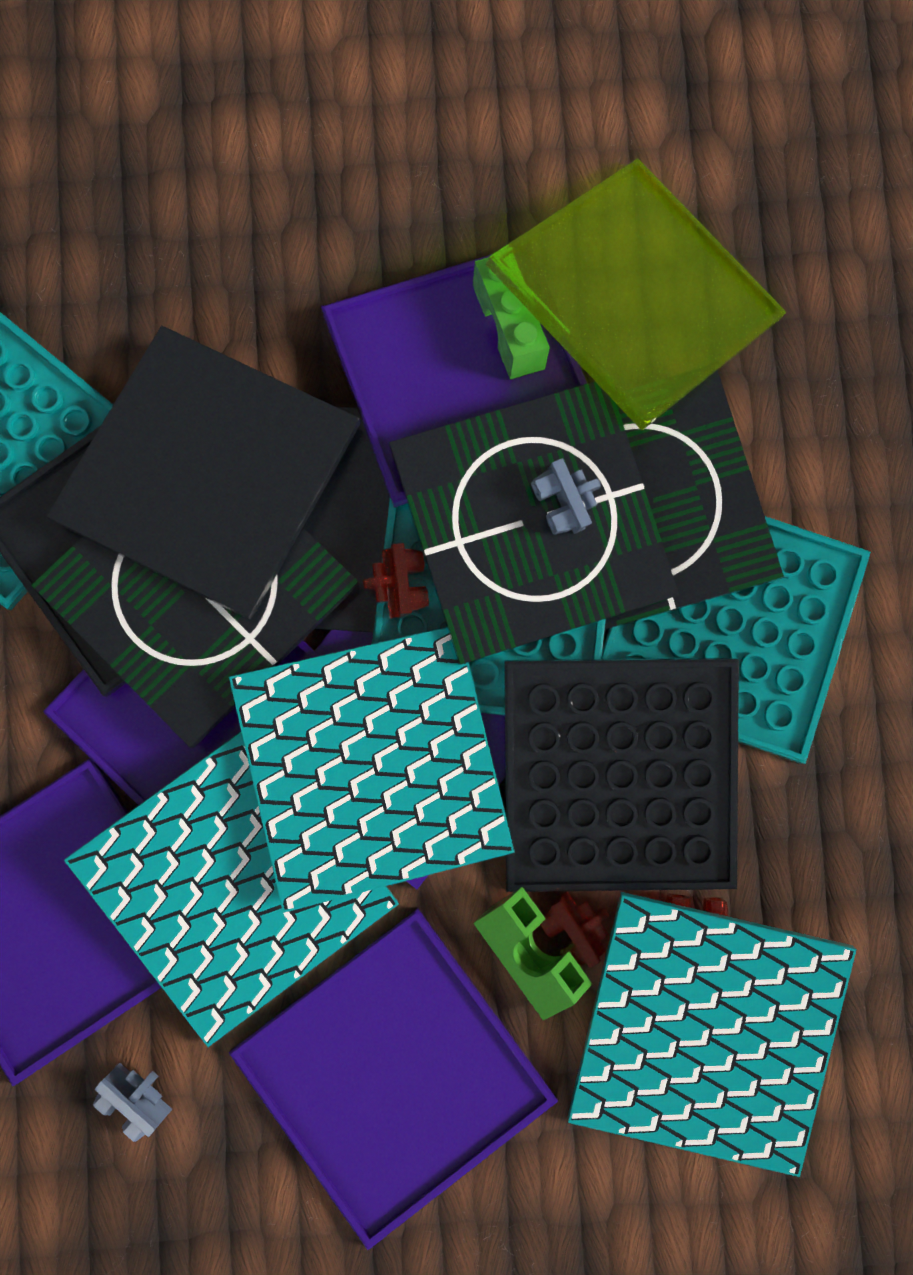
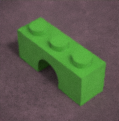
(519, 332)
(545, 980)

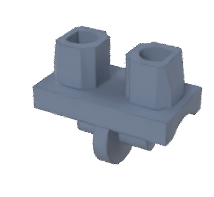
(573, 512)
(133, 1099)

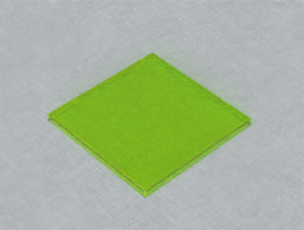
(636, 291)

